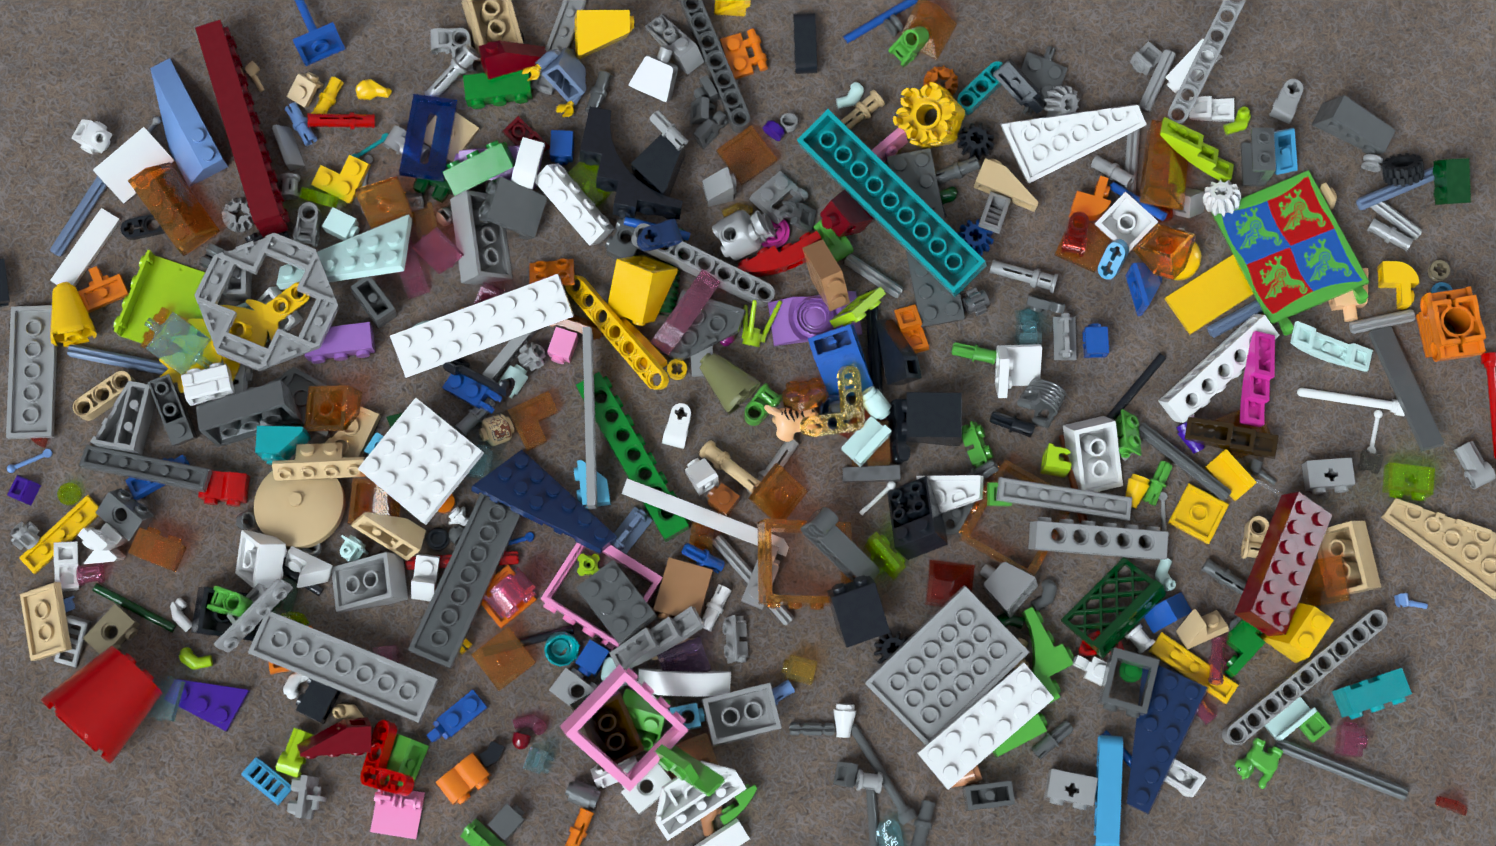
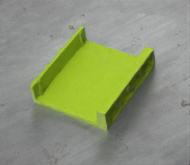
(157, 286)

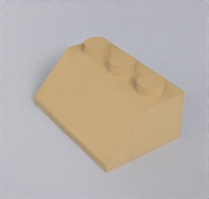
(491, 21)
(1353, 543)

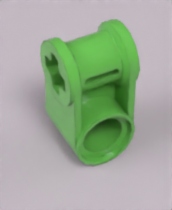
(907, 47)
(763, 397)
(229, 602)

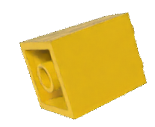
(600, 29)
(640, 288)
(1303, 634)

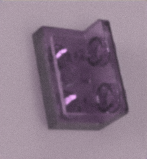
(685, 657)

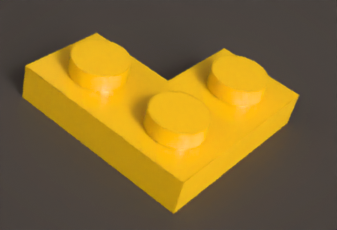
(345, 183)

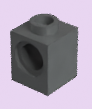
(507, 821)

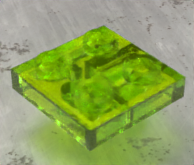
(879, 548)

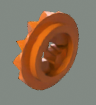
(945, 74)

